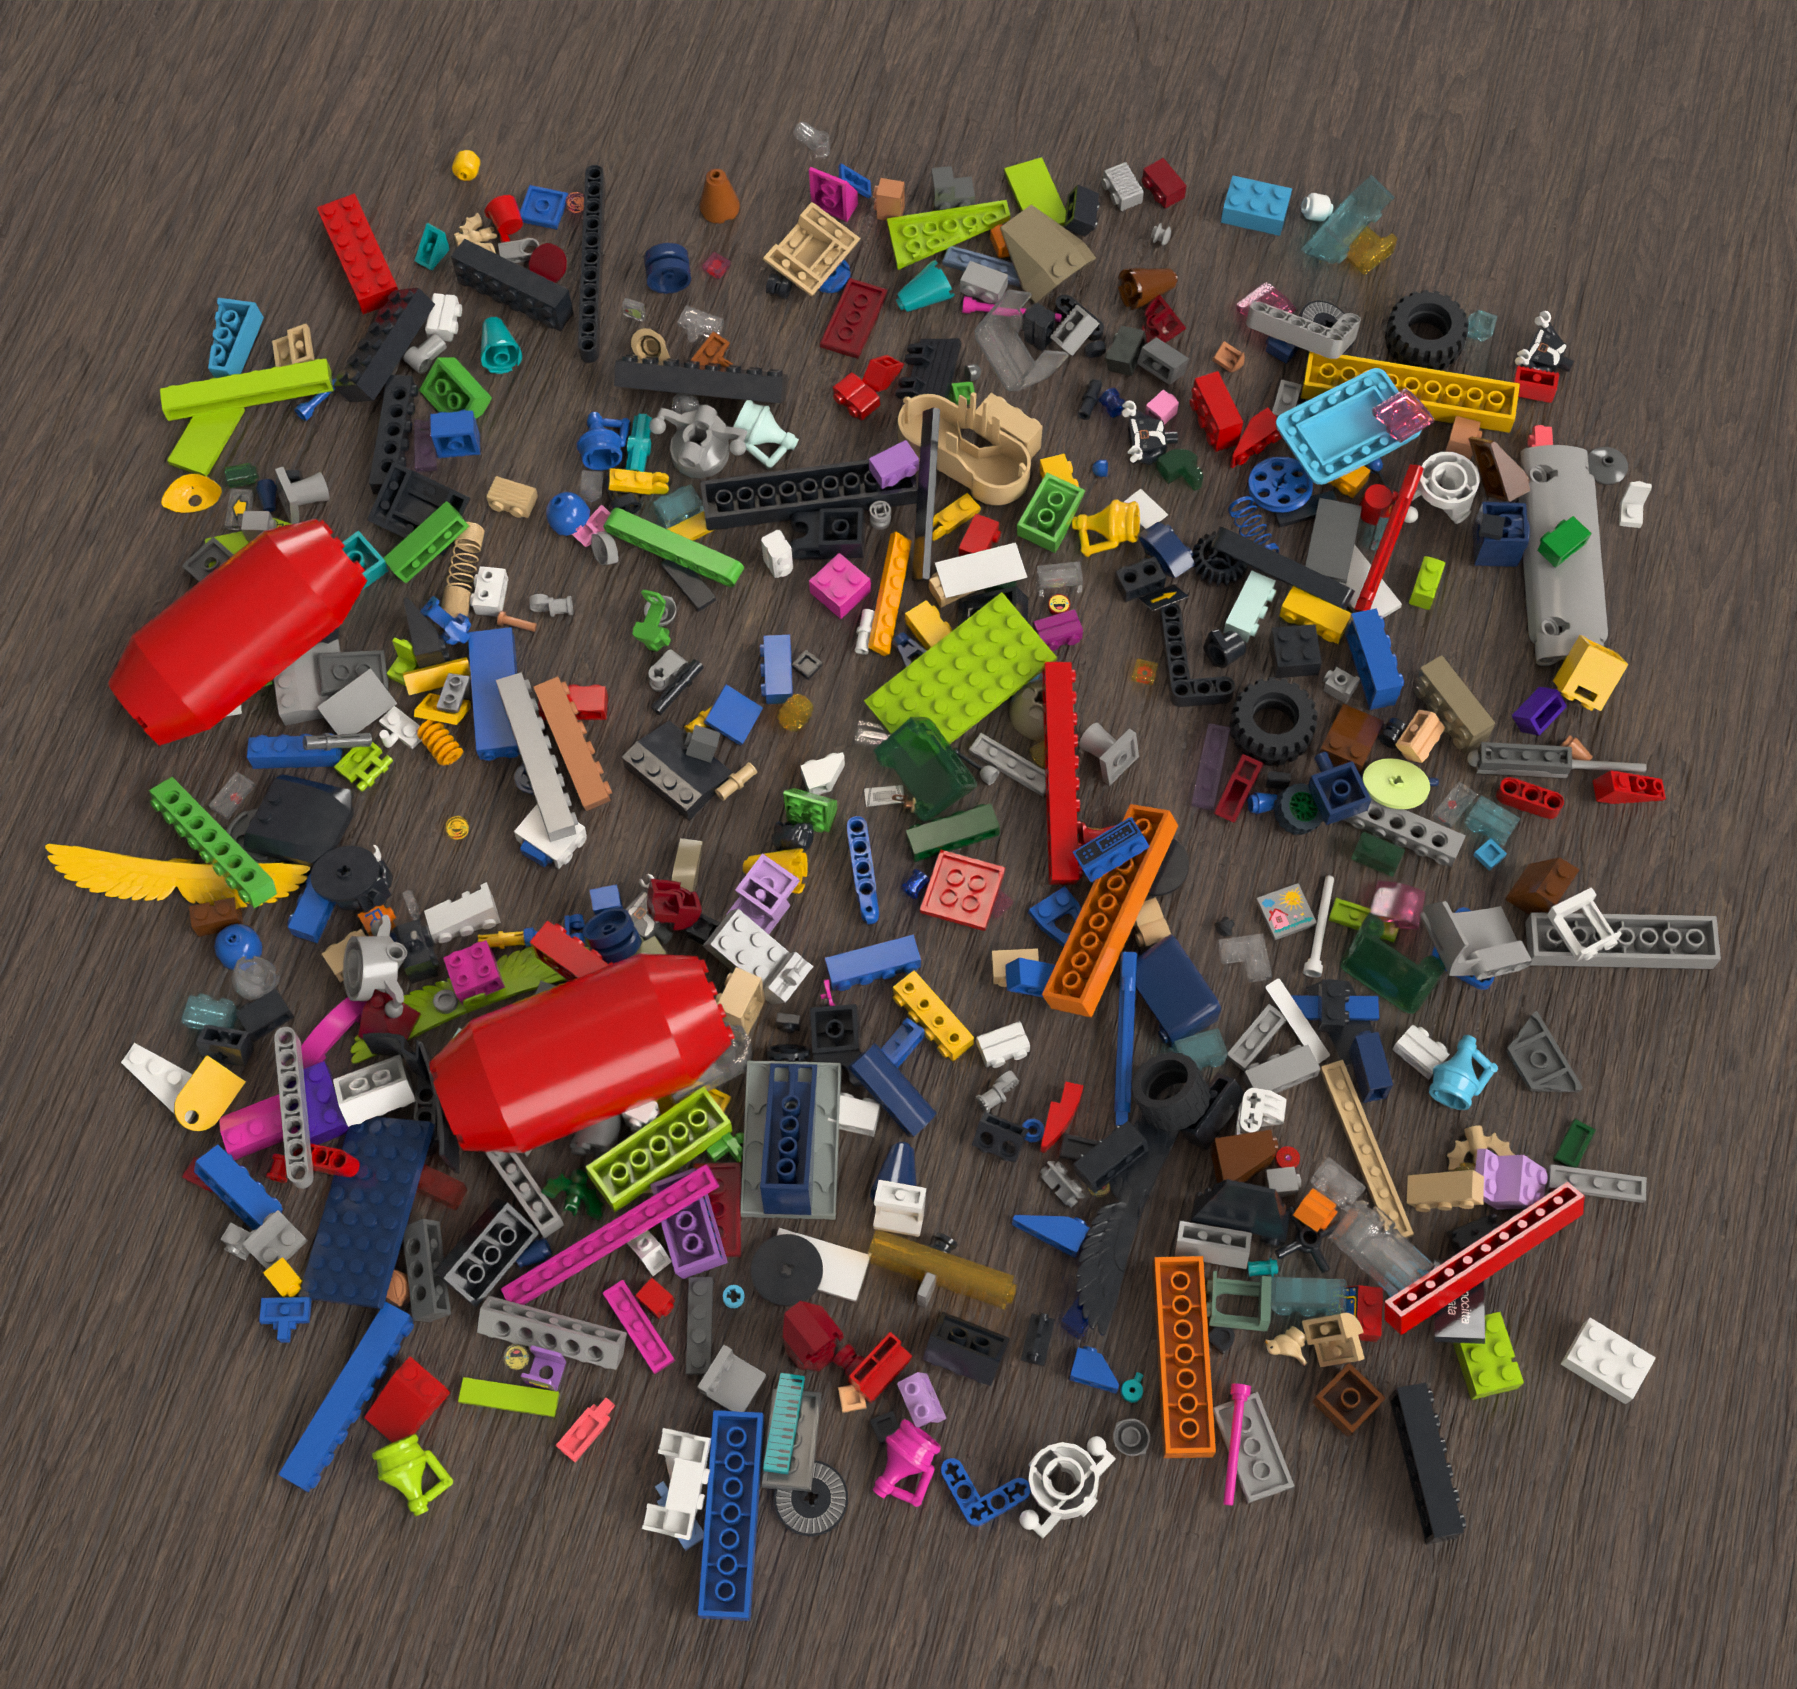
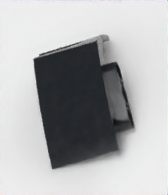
(418, 1061)

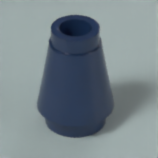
(267, 494)
(535, 1252)

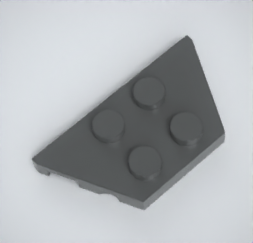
(1541, 1060)

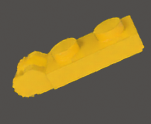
(638, 481)
(954, 515)

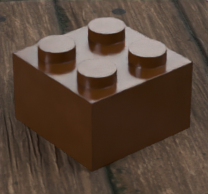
(1348, 1400)

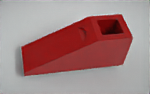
(1256, 437)
(1623, 787)

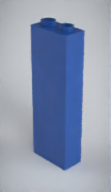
(492, 658)

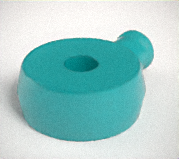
(1132, 1384)

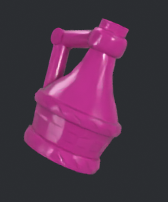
(908, 1453)

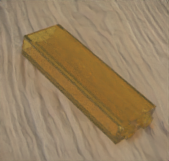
(950, 1271)

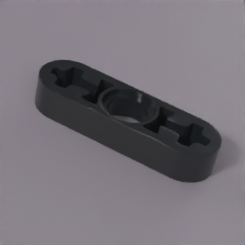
(1064, 311)

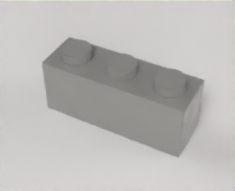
(1282, 1071)
(1213, 1243)

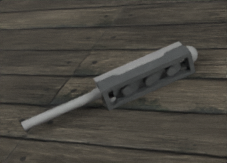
(1537, 761)

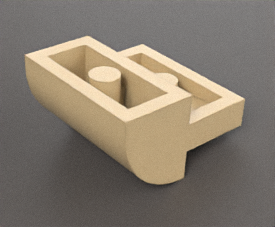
(294, 347)
(1335, 1338)

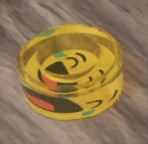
(457, 827)

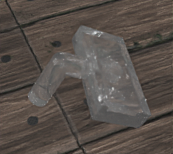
(699, 322)

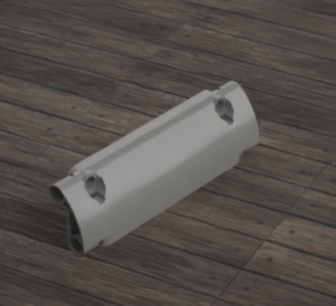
(1574, 590)

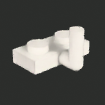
(401, 728)

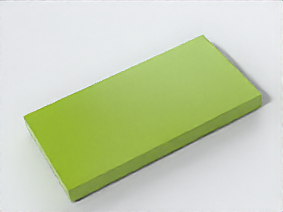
(1034, 186)
(204, 441)

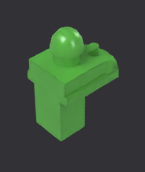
(727, 1144)

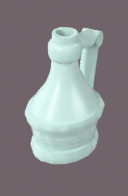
(763, 429)

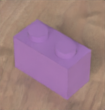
(894, 464)

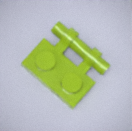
(358, 760)

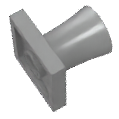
(299, 493)
(1113, 754)

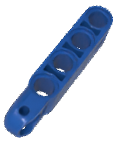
(868, 903)

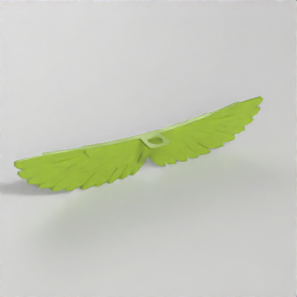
(519, 972)

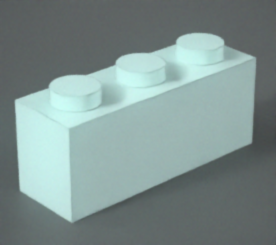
(1251, 606)

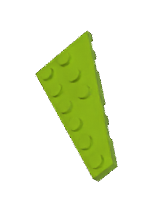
(930, 232)

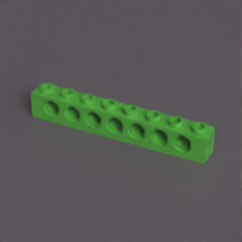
(212, 843)

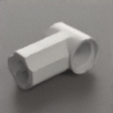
(421, 357)

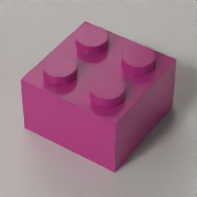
(840, 585)

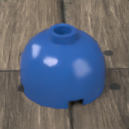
(566, 513)
(236, 942)

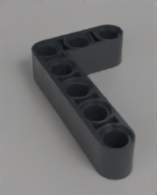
(1180, 664)

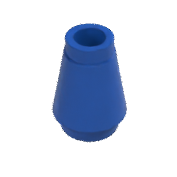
(1261, 802)

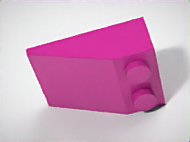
(832, 194)

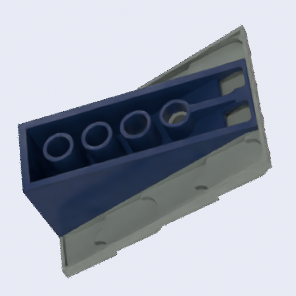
(789, 1141)

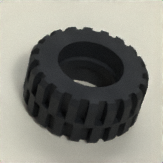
(1433, 310)
(1278, 696)

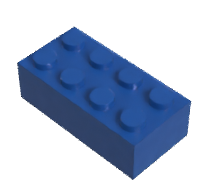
(1374, 658)

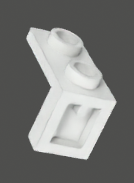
(1632, 504)
(650, 1252)

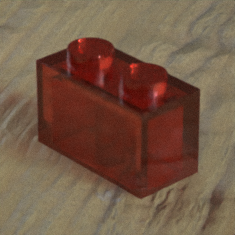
(441, 1187)

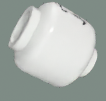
(1316, 207)

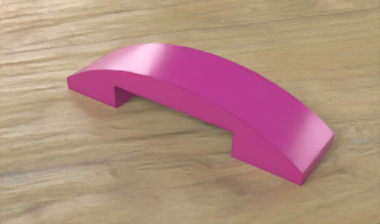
(330, 1031)

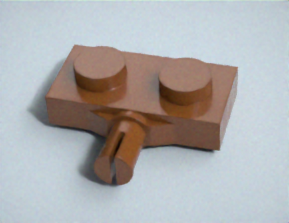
(713, 351)

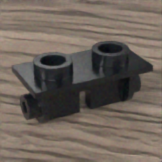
(1037, 1339)

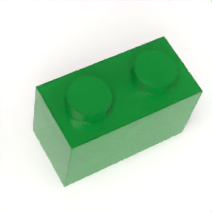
(1563, 541)

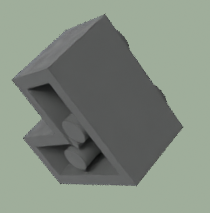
(951, 191)

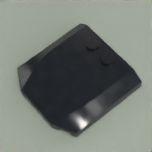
(299, 820)

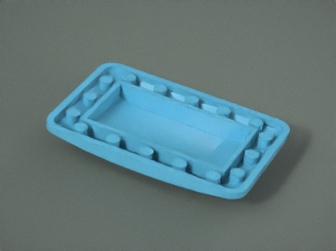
(1338, 428)

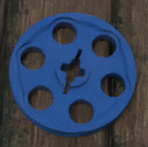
(1274, 478)

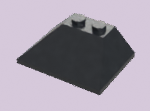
(410, 499)

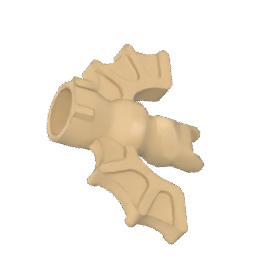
(476, 237)
(1475, 1141)

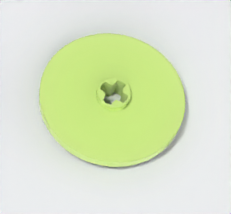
(1411, 785)

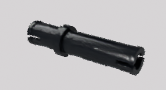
(683, 680)

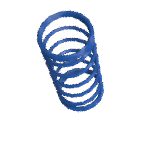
(1271, 546)

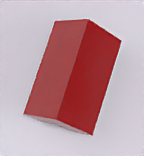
(880, 1368)

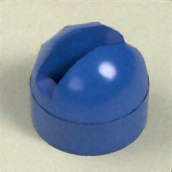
(1100, 468)

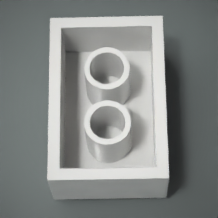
(374, 1090)
(1608, 1361)

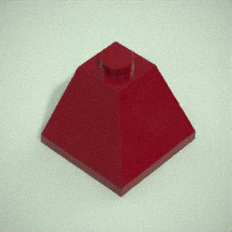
(376, 1021)

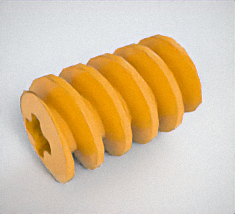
(439, 742)

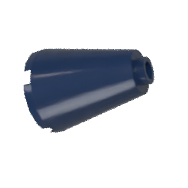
(897, 1167)

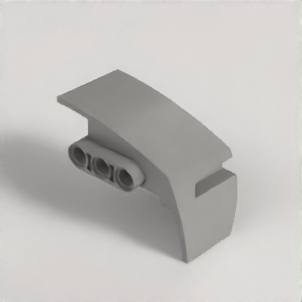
(1475, 941)

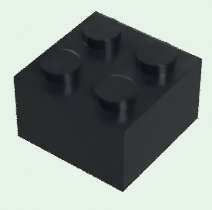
(1295, 651)

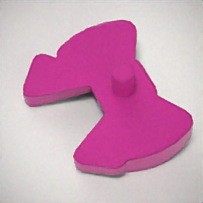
(828, 994)

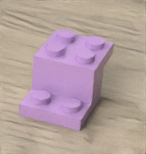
(765, 893)
(1510, 1180)

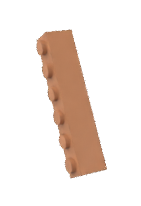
(572, 743)

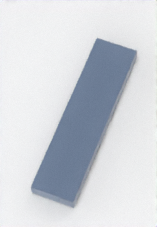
(960, 258)

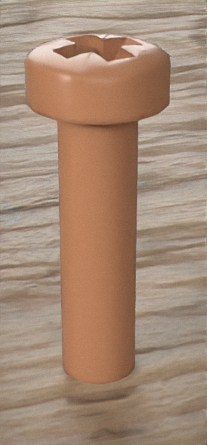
(503, 619)

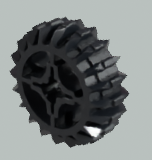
(1218, 565)

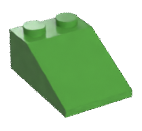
(1050, 512)

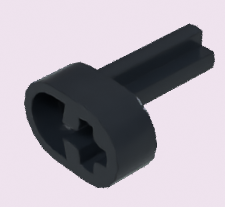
(627, 503)

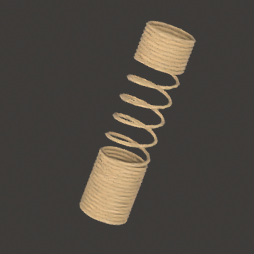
(456, 598)

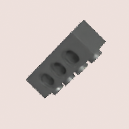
(423, 1255)

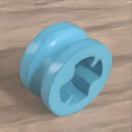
(727, 1301)

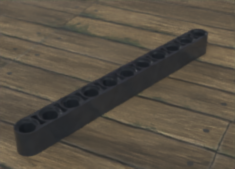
(591, 289)

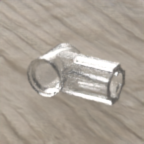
(814, 139)

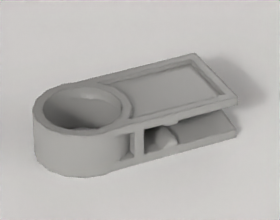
(514, 251)

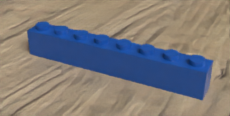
(346, 1397)

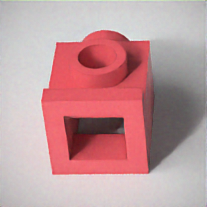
(1540, 436)

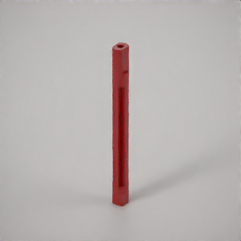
(1389, 538)

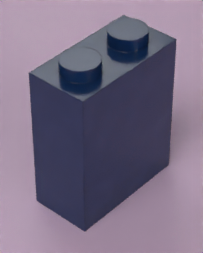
(1370, 1066)

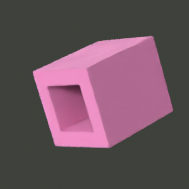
(1162, 407)

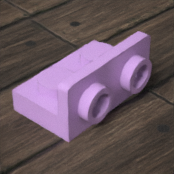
(921, 1399)

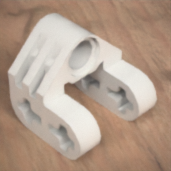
(1266, 1110)

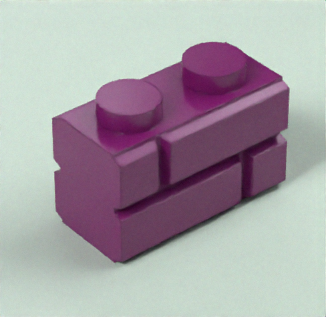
(1059, 629)

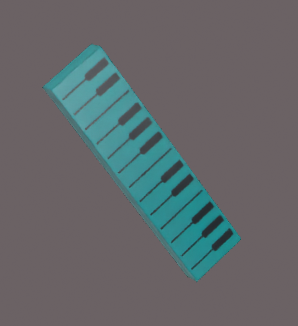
(784, 1423)

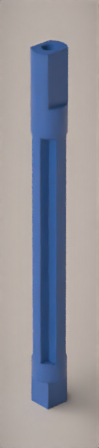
(1125, 1036)

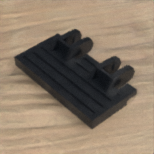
(932, 369)

